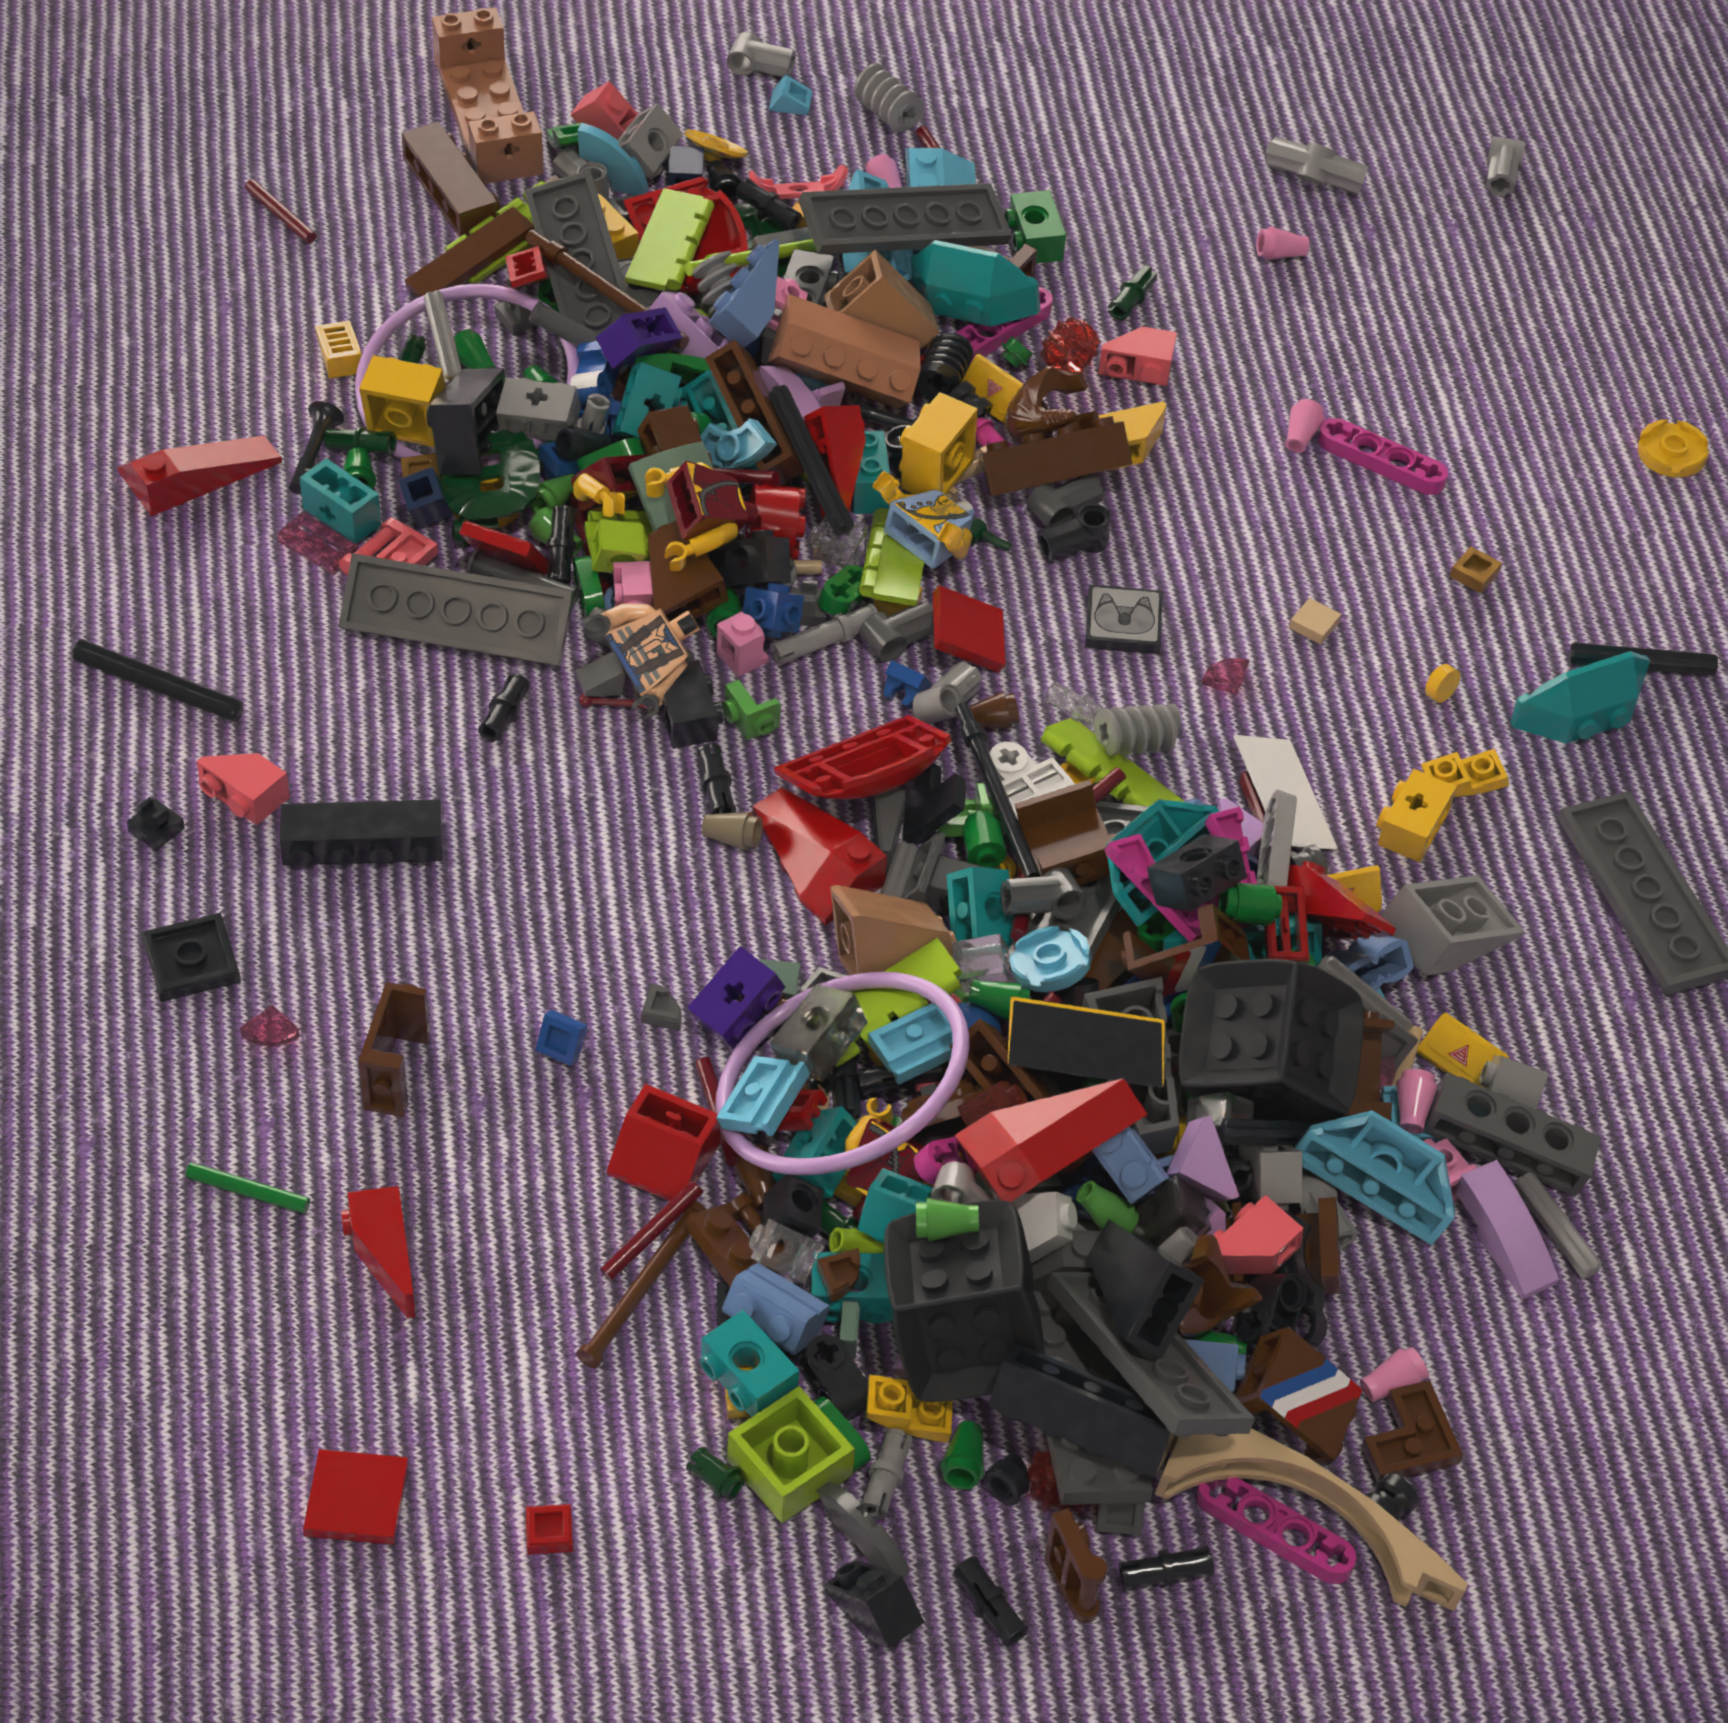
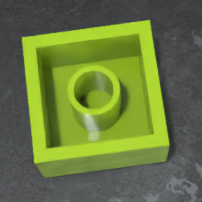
(790, 1453)

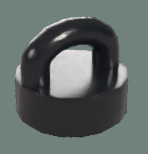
(1008, 1479)

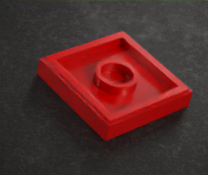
(504, 547)
(968, 629)
(356, 1497)

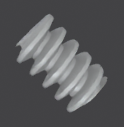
(888, 98)
(715, 278)
(1138, 728)

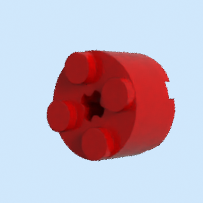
(779, 512)

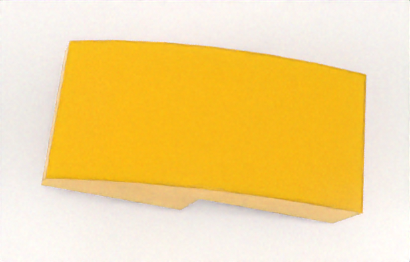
(1470, 775)
(895, 1406)

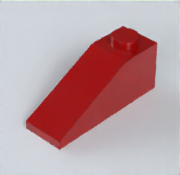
(841, 442)
(380, 1241)

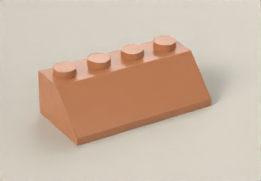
(846, 350)

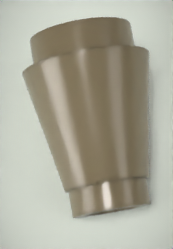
(735, 829)

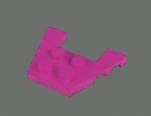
(1134, 858)

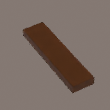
(471, 253)

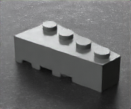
(1146, 999)

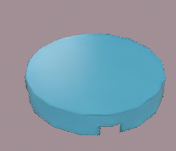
(1050, 959)

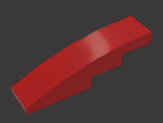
(526, 268)

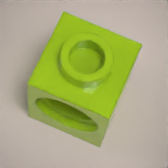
(617, 543)

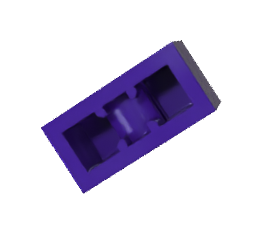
(638, 336)
(742, 978)

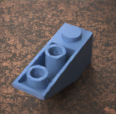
(751, 301)

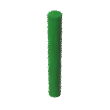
(247, 1187)

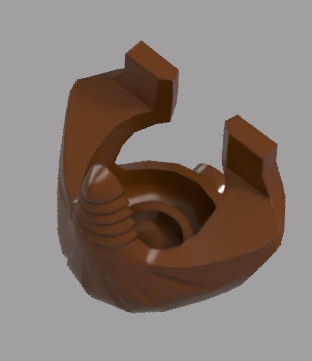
(1030, 414)
(1216, 1297)

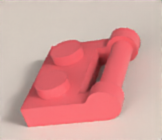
(406, 545)

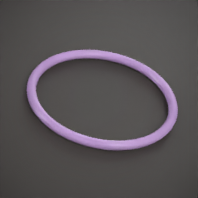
(451, 294)
(885, 1143)

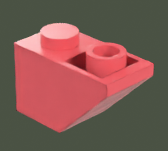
(605, 110)
(1139, 356)
(244, 783)
(1259, 1239)

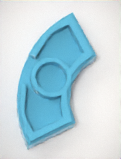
(622, 170)
(737, 447)

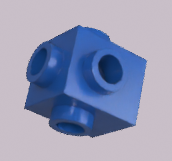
(774, 609)

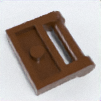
(724, 1239)
(1073, 1562)

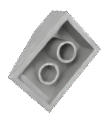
(1450, 922)

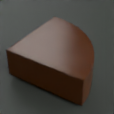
(839, 1273)

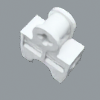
(1024, 777)

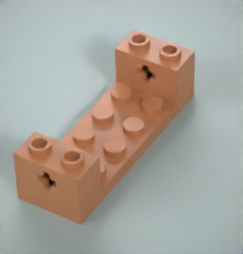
(484, 101)

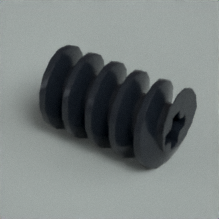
(944, 365)

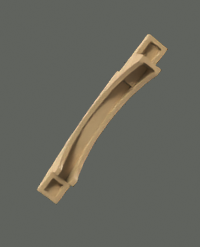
(1404, 1557)

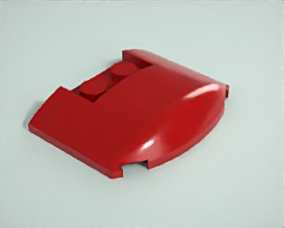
(722, 232)
(868, 761)

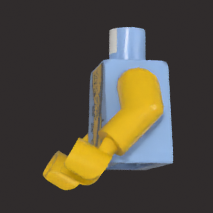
(926, 522)

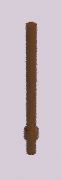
(558, 255)

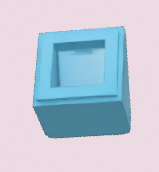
(790, 97)

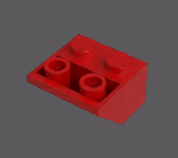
(664, 1143)

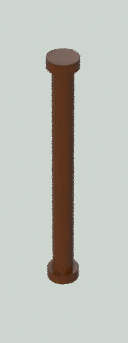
(591, 1353)

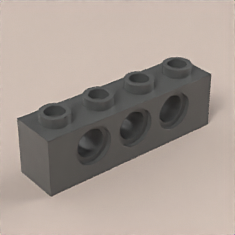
(815, 276)
(1512, 1134)

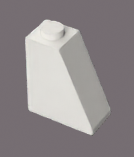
(1046, 1221)

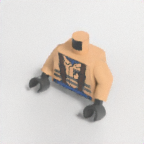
(646, 647)

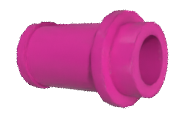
(986, 433)

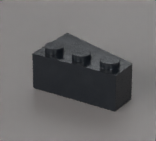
(464, 418)

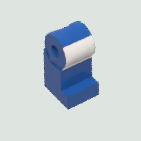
(593, 372)

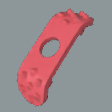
(785, 191)

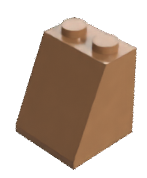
(884, 298)
(882, 929)

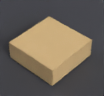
(1315, 621)

